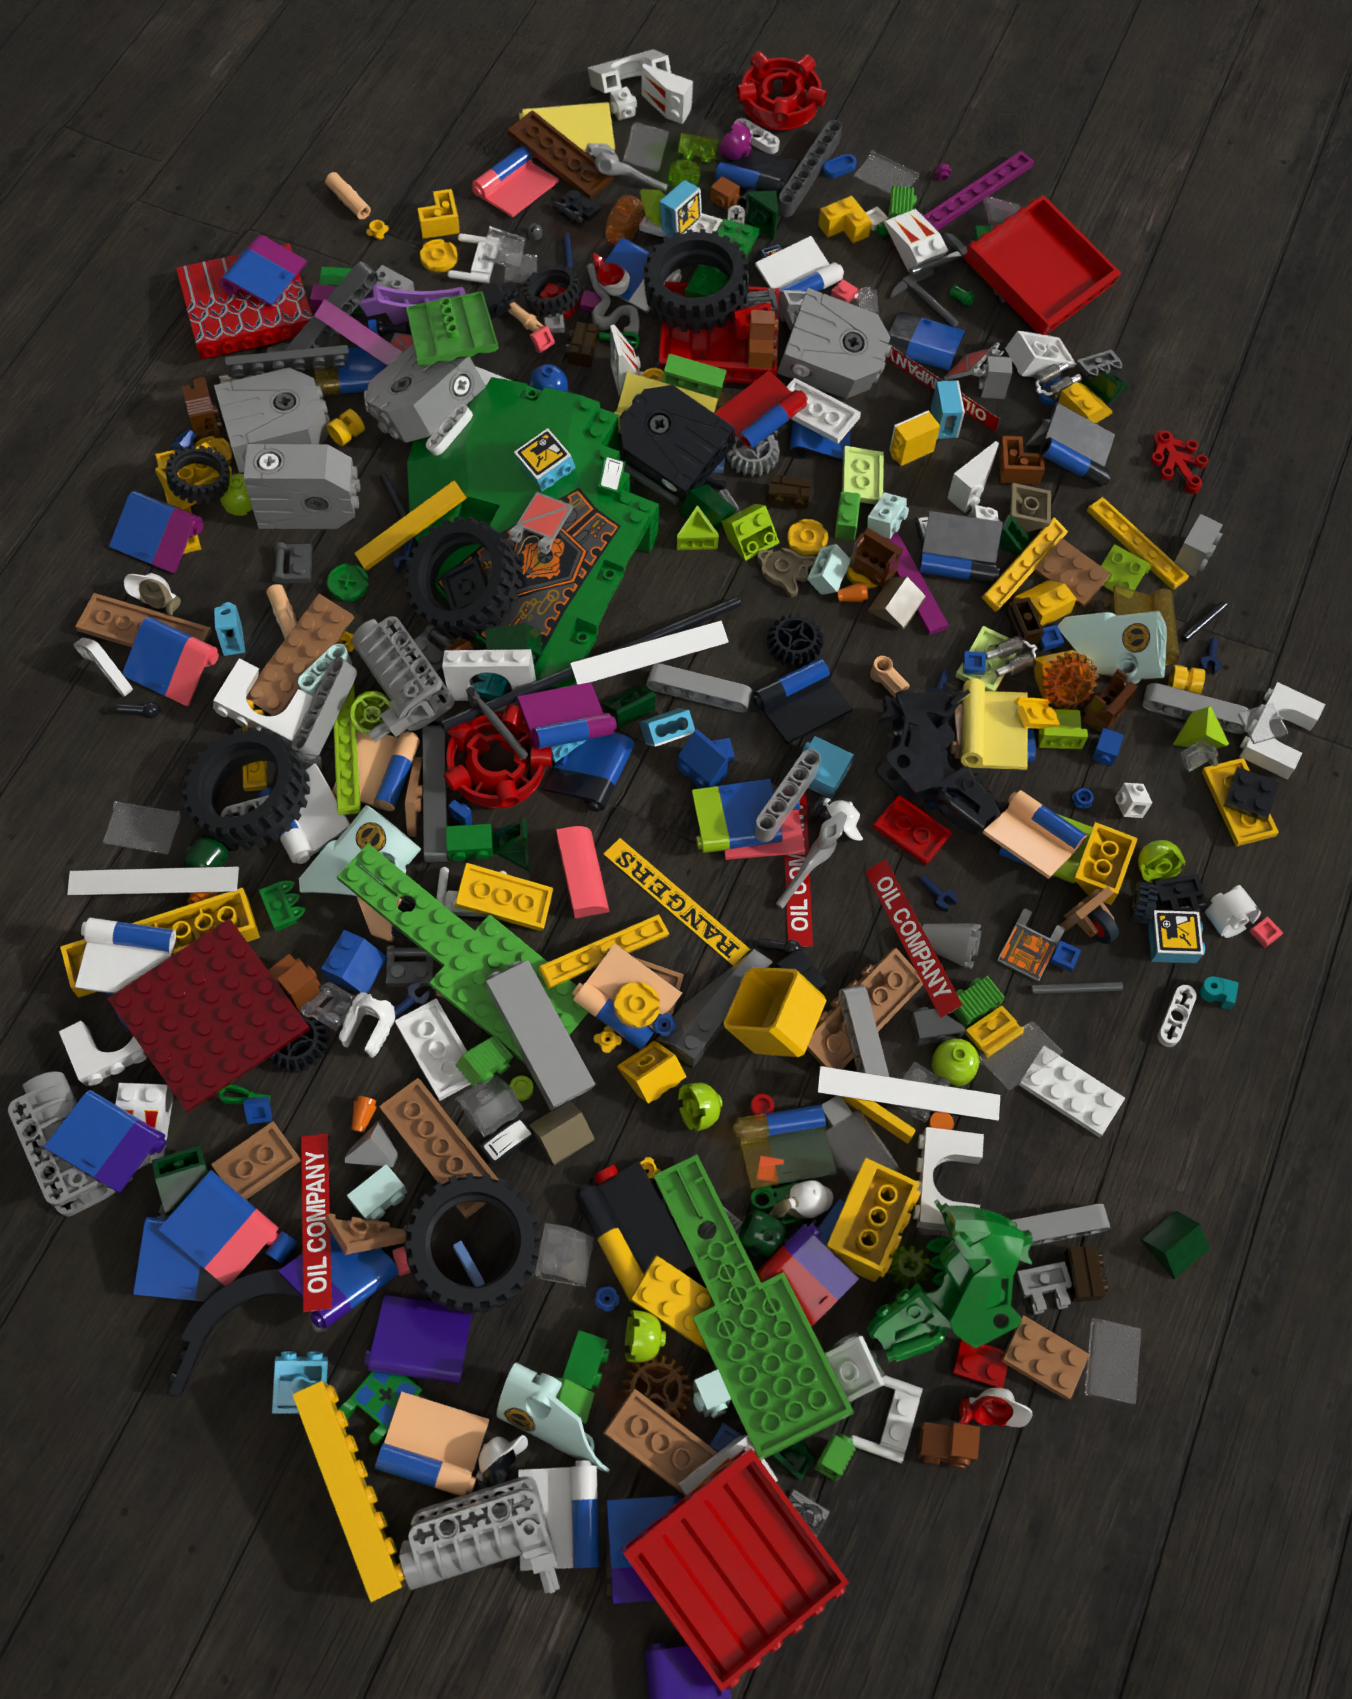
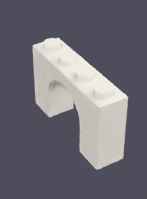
(607, 76)
(462, 665)
(232, 703)
(1292, 707)
(93, 1064)
(940, 1147)

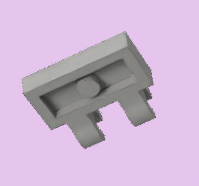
(1043, 1280)

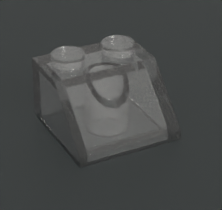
(490, 1105)
(564, 1255)

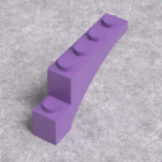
(395, 301)

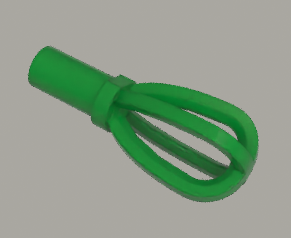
(606, 337)
(237, 1100)

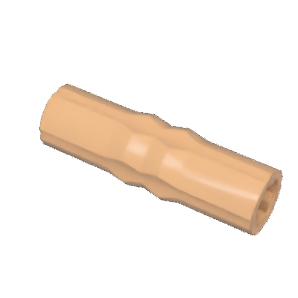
(347, 195)
(282, 608)

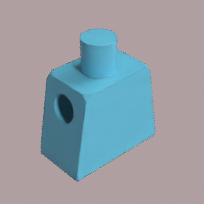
(227, 619)

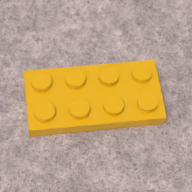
(1241, 827)
(504, 897)
(673, 1299)

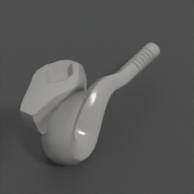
(608, 164)
(598, 312)
(818, 853)

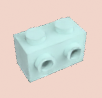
(888, 515)
(829, 569)
(377, 1194)
(711, 1395)

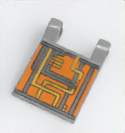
(1029, 950)

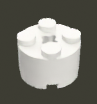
(1232, 912)

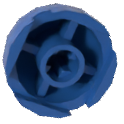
(549, 376)

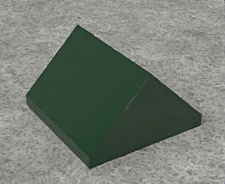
(762, 211)
(710, 503)
(630, 705)
(1177, 1243)

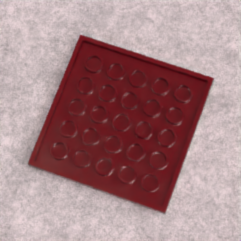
(208, 1014)

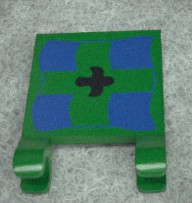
(379, 1399)

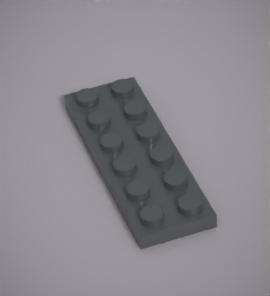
(295, 359)

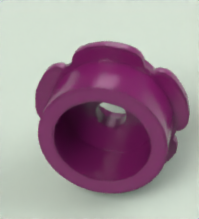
(942, 172)

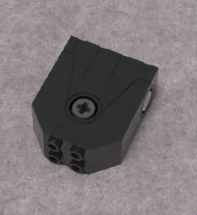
(674, 439)

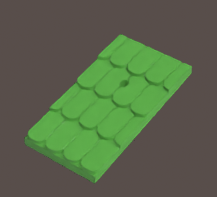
(451, 328)

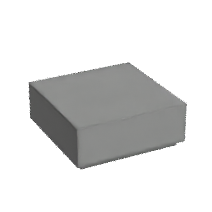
(555, 323)
(836, 1110)

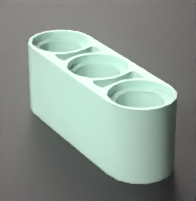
(312, 677)

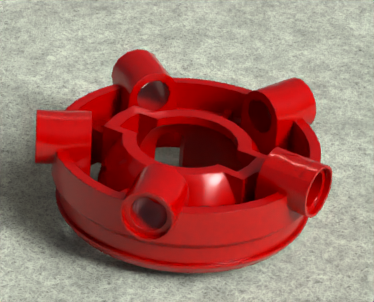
(782, 112)
(470, 738)

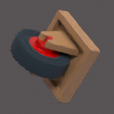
(1094, 917)

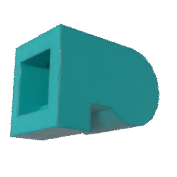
(1220, 990)

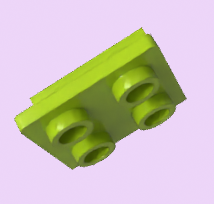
(1125, 569)
(1067, 735)

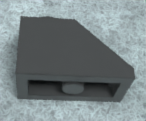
(930, 1028)

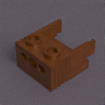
(202, 410)
(875, 557)
(1109, 702)

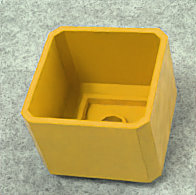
(775, 1012)

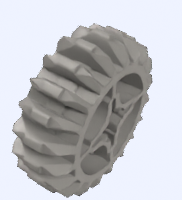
(754, 461)

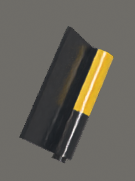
(632, 1225)

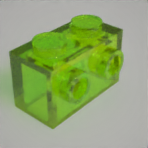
(698, 146)

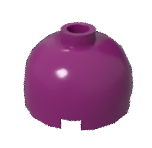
(736, 142)

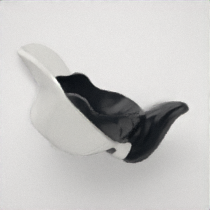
(827, 809)
(496, 1460)

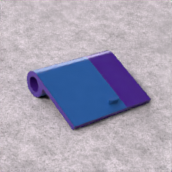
(105, 1141)
(352, 1279)
(625, 1521)

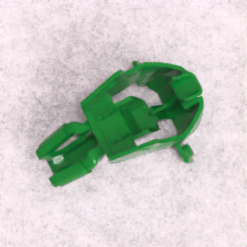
(969, 1289)

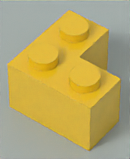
(847, 217)
(441, 218)

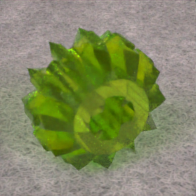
(683, 171)
(911, 1258)

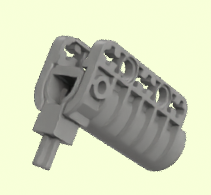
(410, 694)
(49, 1103)
(480, 1535)

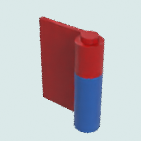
(761, 409)

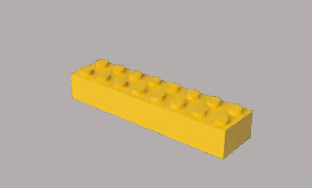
(188, 922)
(349, 1491)

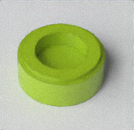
(522, 1087)

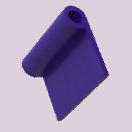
(419, 1340)
(679, 1675)

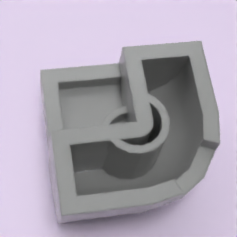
(789, 305)

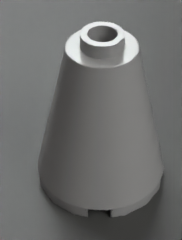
(954, 941)

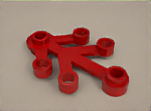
(1165, 440)

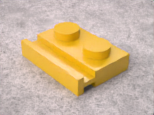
(1036, 713)
(994, 1031)

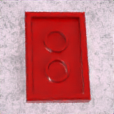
(912, 830)

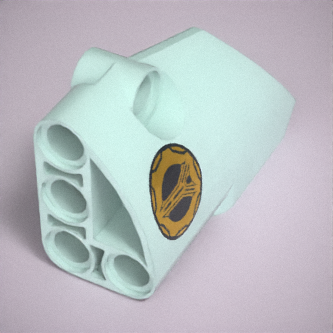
(1120, 642)
(366, 828)
(532, 1406)

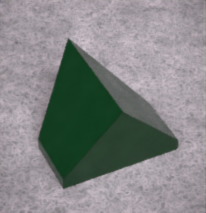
(1106, 386)
(1013, 537)
(512, 843)
(794, 1459)

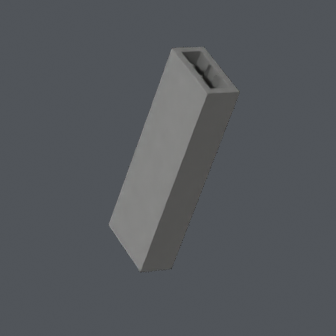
(539, 1034)

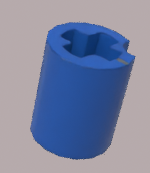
(281, 1248)

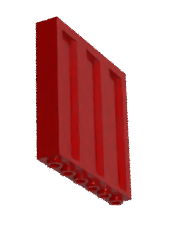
(718, 346)
(735, 1568)

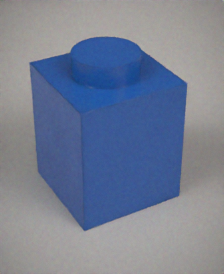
(1107, 747)

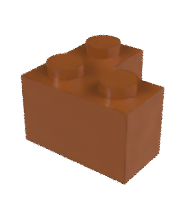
(761, 339)
(1019, 466)
(296, 980)
(949, 1444)

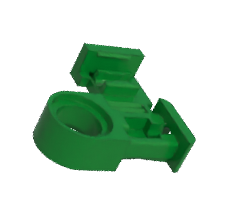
(770, 1193)

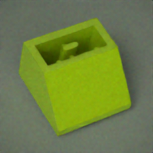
(750, 531)

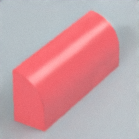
(582, 871)

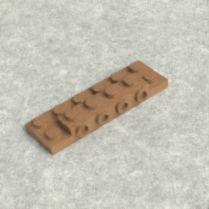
(888, 988)

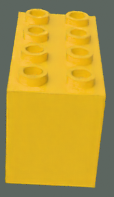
(876, 1197)

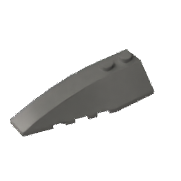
(703, 1015)

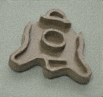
(785, 568)

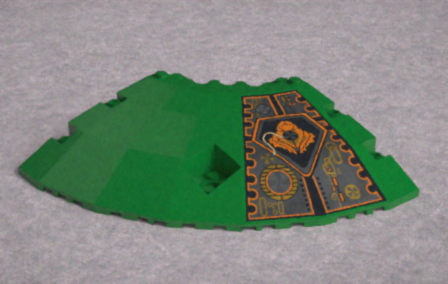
(568, 587)

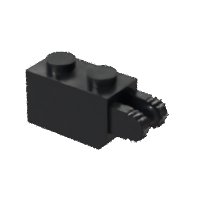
(500, 297)

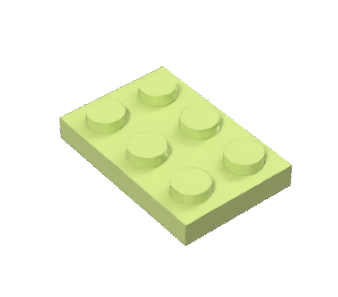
(863, 473)
(985, 643)

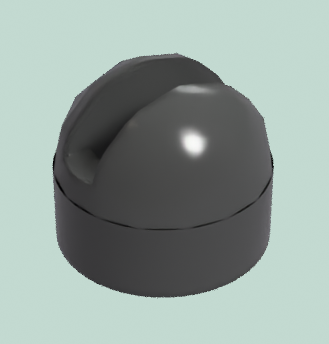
(537, 231)

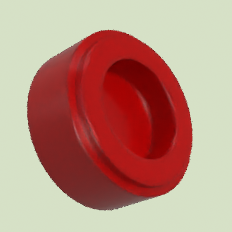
(761, 1104)
(605, 1174)

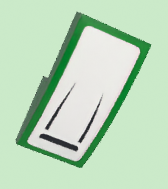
(611, 476)

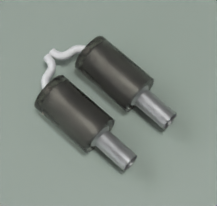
(1050, 374)
(1017, 663)

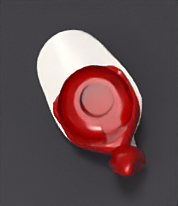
(611, 276)
(994, 1407)

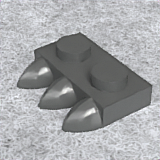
(1098, 363)

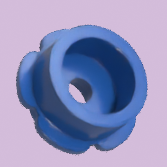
(1085, 794)
(664, 1031)
(606, 1292)

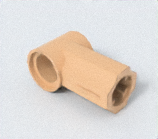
(889, 677)

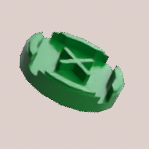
(347, 582)

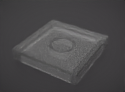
(503, 248)

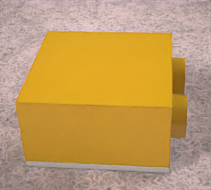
(914, 438)

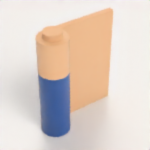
(604, 983)

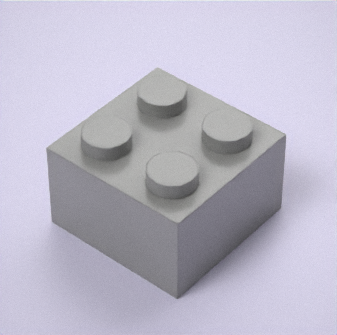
(1199, 545)

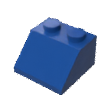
(703, 761)
(353, 963)

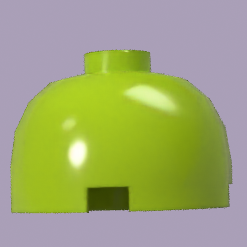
(236, 499)
(367, 710)
(1160, 860)
(956, 1061)
(700, 1105)
(643, 1336)

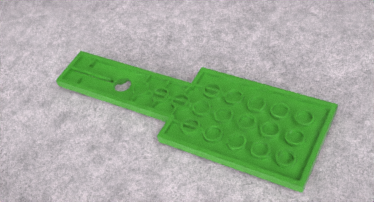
(464, 953)
(755, 1328)

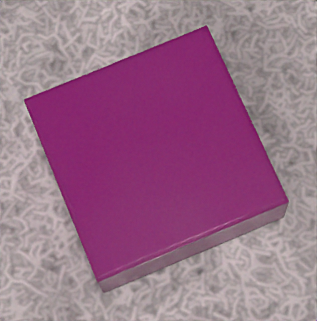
(589, 300)

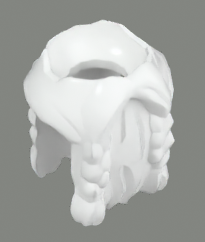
(366, 1005)

